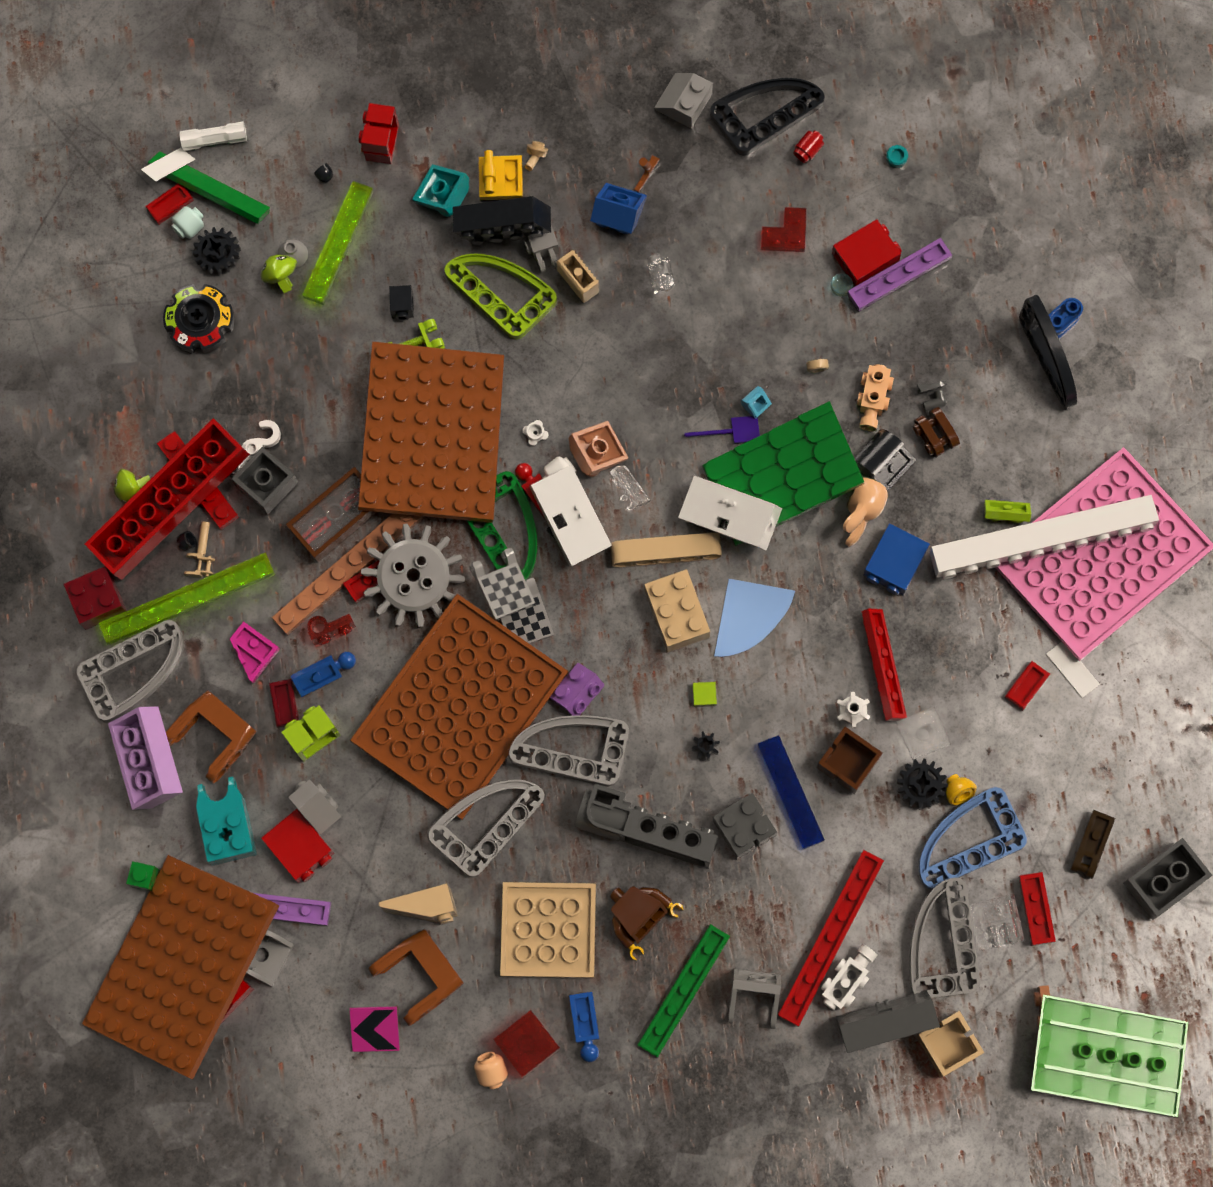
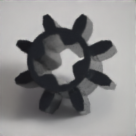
(709, 739)

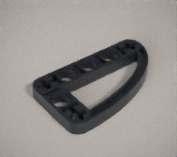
(743, 134)
(1048, 350)

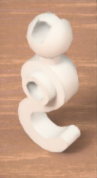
(255, 444)

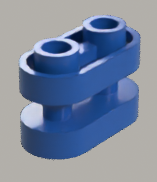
(1066, 316)

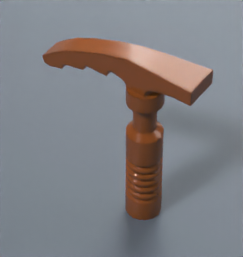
(648, 166)

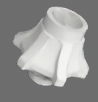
(850, 716)

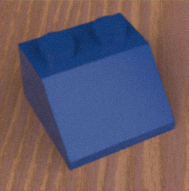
(618, 208)

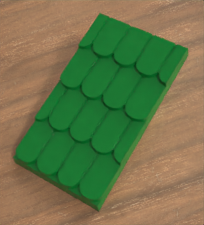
(791, 464)

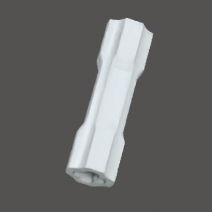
(197, 138)

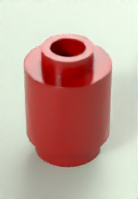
(808, 146)

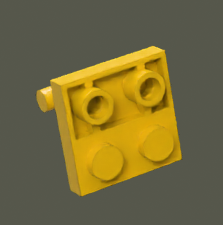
(500, 177)

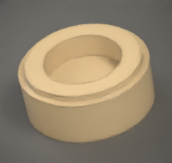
(817, 365)

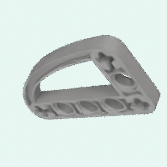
(120, 661)
(575, 761)
(492, 836)
(958, 947)

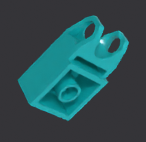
(221, 817)

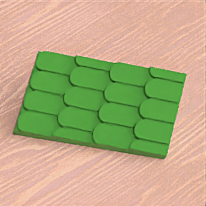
(1109, 1056)

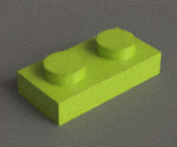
(1006, 510)

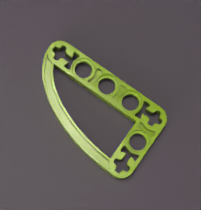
(496, 303)

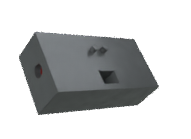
(887, 1021)

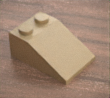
(429, 904)

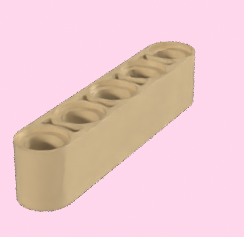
(666, 550)

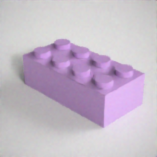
(145, 758)

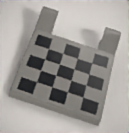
(504, 588)
(530, 622)

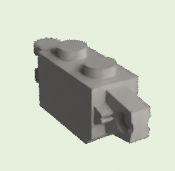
(543, 247)

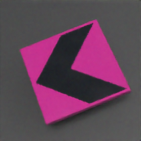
(374, 1029)

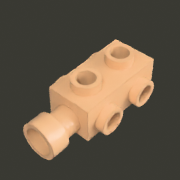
(874, 388)

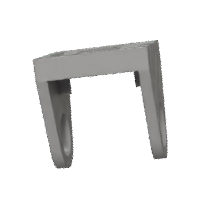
(278, 950)
(756, 982)

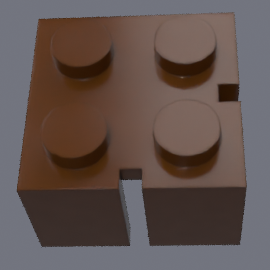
(850, 761)

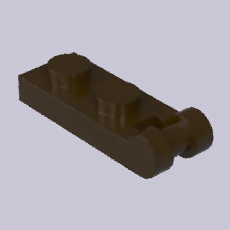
(1093, 843)

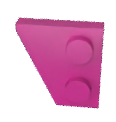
(253, 650)

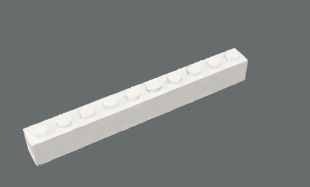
(1044, 536)

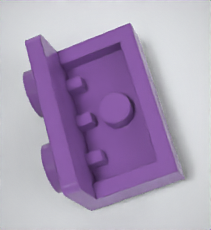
(577, 690)

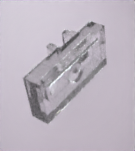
(626, 481)

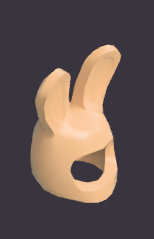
(864, 505)

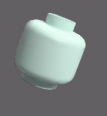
(187, 222)

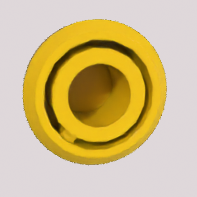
(959, 789)

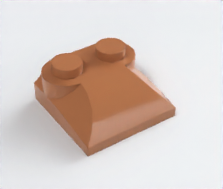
(596, 449)

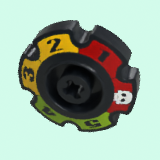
(188, 307)

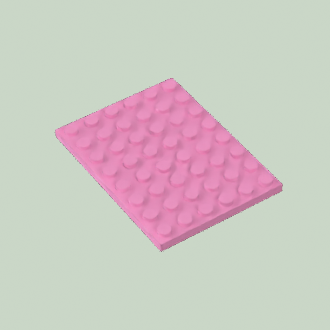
(1101, 586)

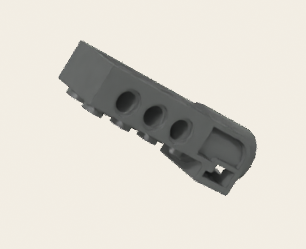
(625, 824)

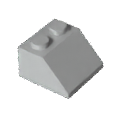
(685, 98)

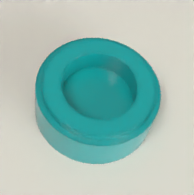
(897, 156)

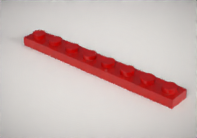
(830, 938)

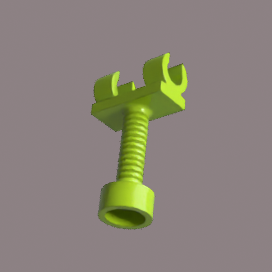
(425, 327)

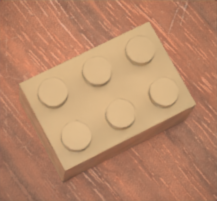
(677, 610)

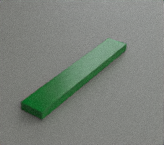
(217, 192)
(683, 991)

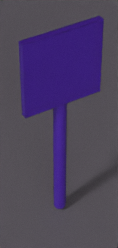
(743, 429)

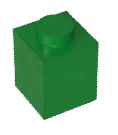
(142, 876)

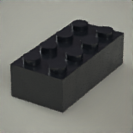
(502, 220)

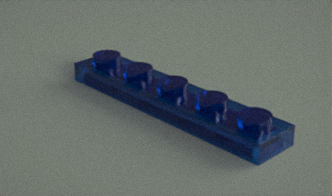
(791, 792)

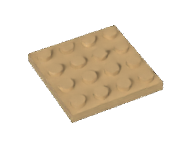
(548, 930)

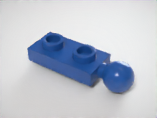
(322, 673)
(585, 1024)

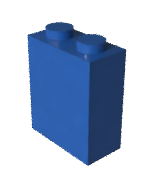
(895, 560)

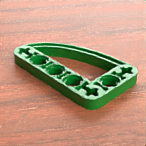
(489, 529)

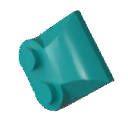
(442, 189)

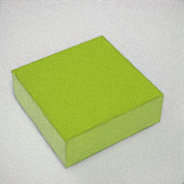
(704, 694)

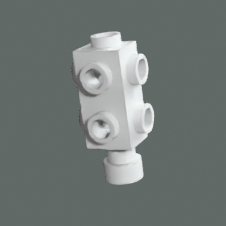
(843, 983)

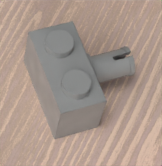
(314, 806)

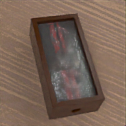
(331, 516)

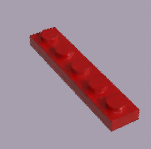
(215, 502)
(884, 664)

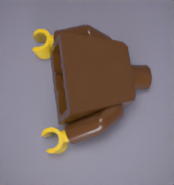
(638, 913)

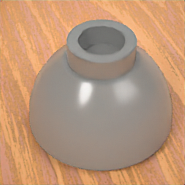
(294, 249)

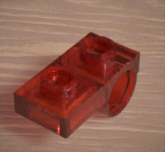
(337, 627)

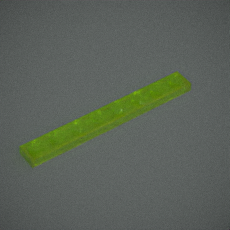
(186, 598)

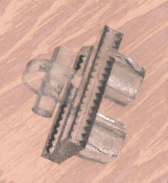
(660, 273)

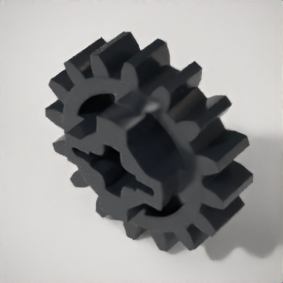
(226, 245)
(911, 783)

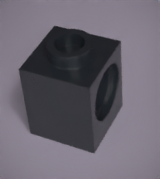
(401, 302)

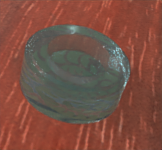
(841, 284)

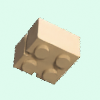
(948, 1045)

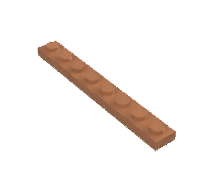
(345, 568)

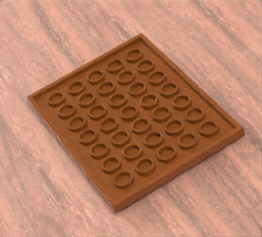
(431, 432)
(459, 705)
(180, 966)

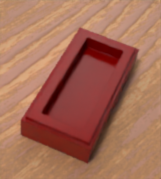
(169, 203)
(1027, 685)

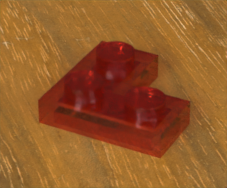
(789, 237)

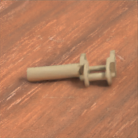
(201, 552)

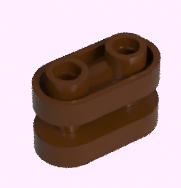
(933, 444)

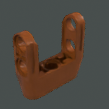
(224, 720)
(434, 964)

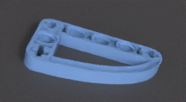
(982, 849)

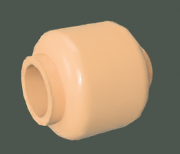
(490, 1070)

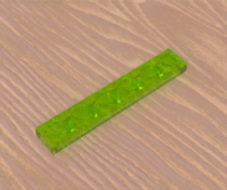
(338, 243)

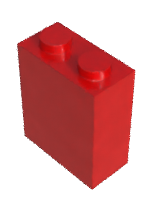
(866, 252)
(298, 846)

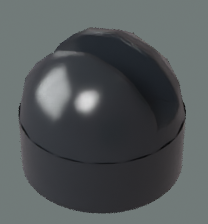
(324, 173)
(186, 540)

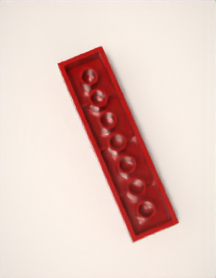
(167, 499)

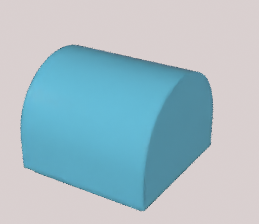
(756, 402)

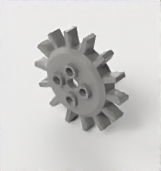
(390, 580)

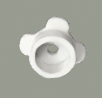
(535, 426)

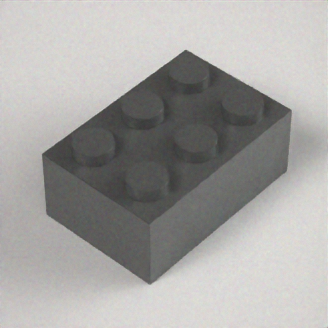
(1167, 879)

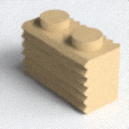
(578, 276)

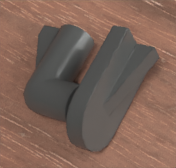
(940, 399)

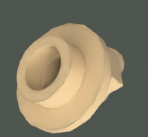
(536, 150)

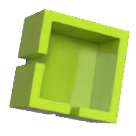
(310, 733)

